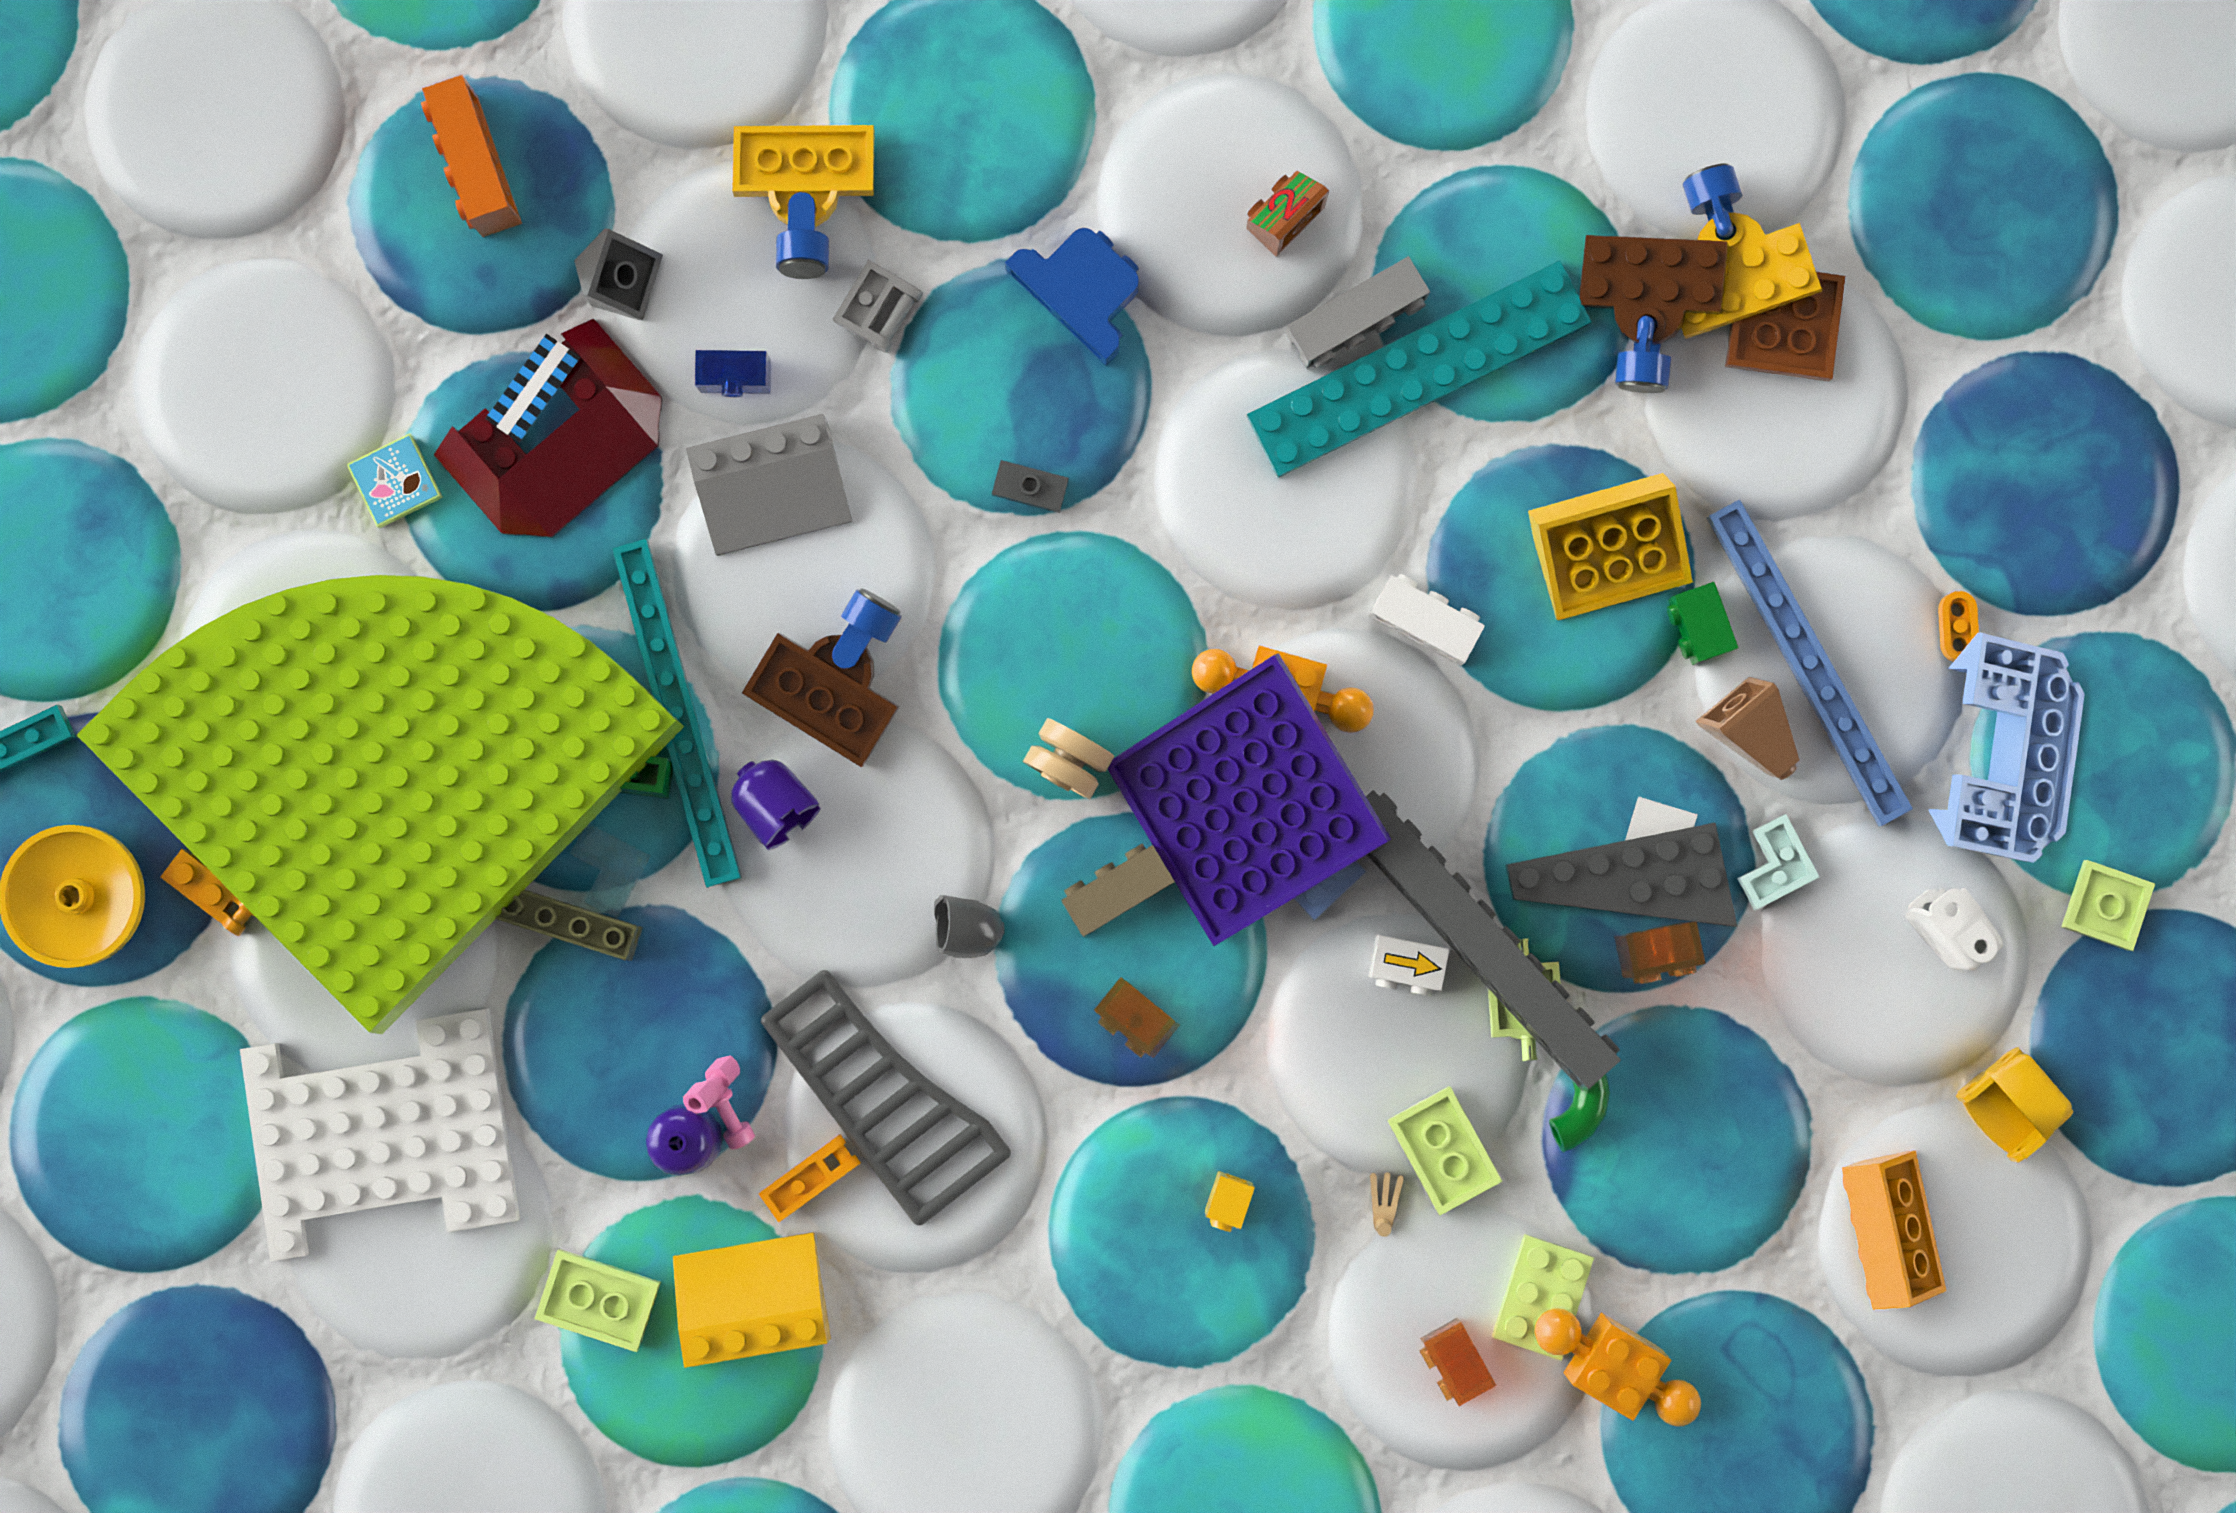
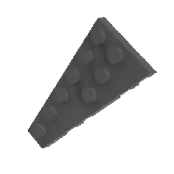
(1653, 875)

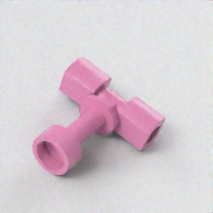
(715, 1093)

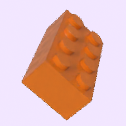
(471, 156)

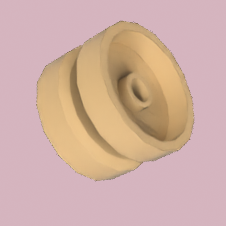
(1066, 762)

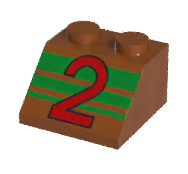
(1287, 211)

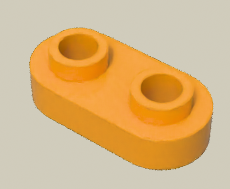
(1957, 627)

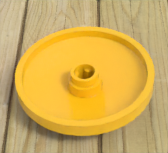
(71, 896)

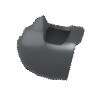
(971, 927)

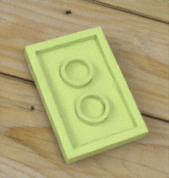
(1444, 1150)
(1541, 1280)
(597, 1300)

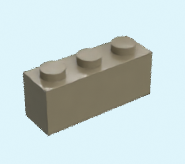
(1116, 889)

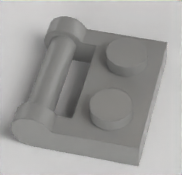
(867, 300)

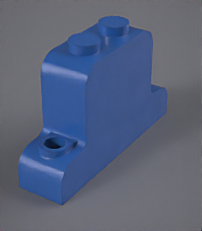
(1081, 287)

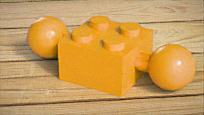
(1348, 708)
(1617, 1367)

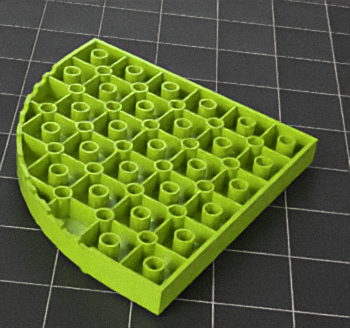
(379, 766)

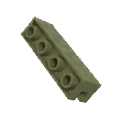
(573, 924)

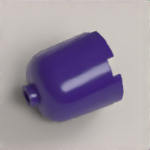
(772, 801)
(700, 1139)

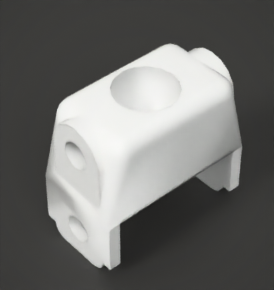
(1956, 932)

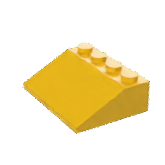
(1611, 545)
(750, 1300)

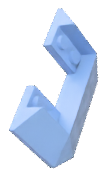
(2032, 750)

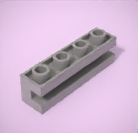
(1357, 312)

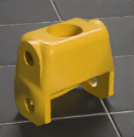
(2015, 1104)

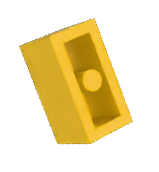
(1228, 1201)

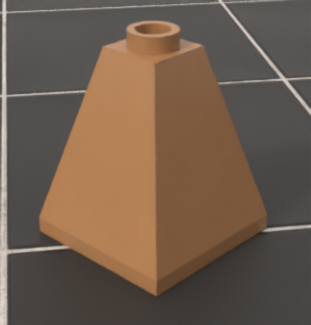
(1755, 727)

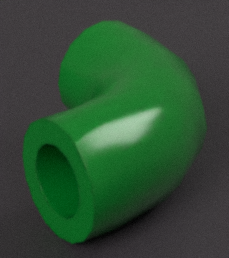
(1582, 1116)

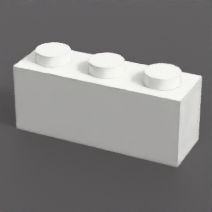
(1427, 619)

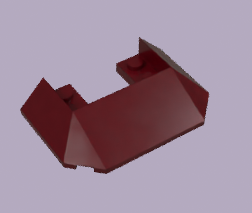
(573, 464)

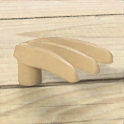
(1383, 1214)

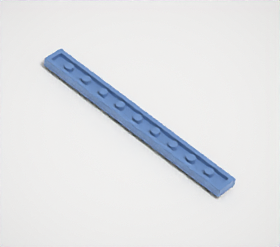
(1809, 663)

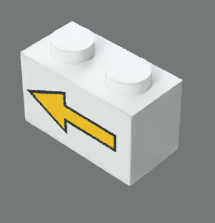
(1409, 964)

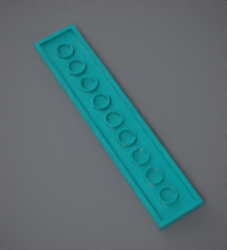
(1418, 369)

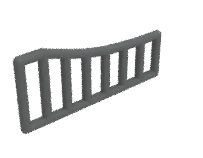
(917, 1083)

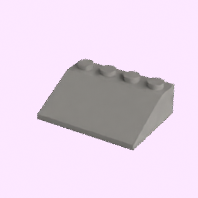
(769, 484)

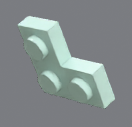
(1786, 866)

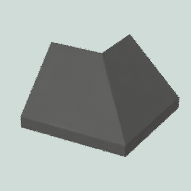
(618, 274)

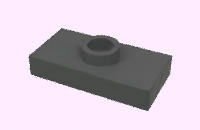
(1030, 486)

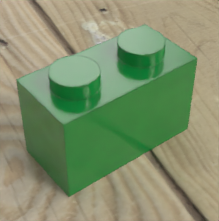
(1701, 623)

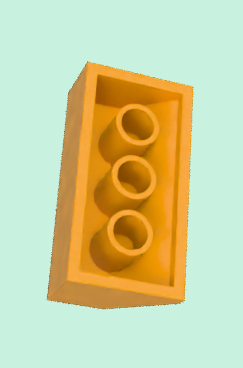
(1894, 1230)

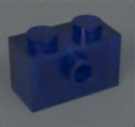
(733, 372)

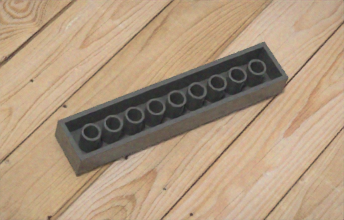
(1490, 950)

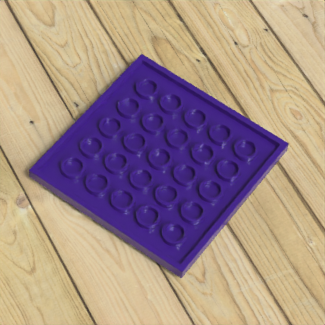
(1247, 800)

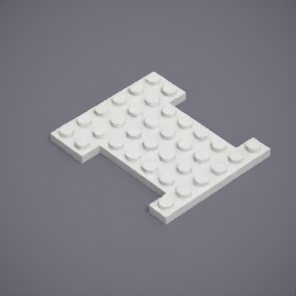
(383, 1134)

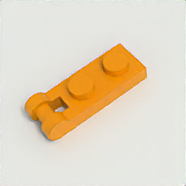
(204, 889)
(808, 1179)

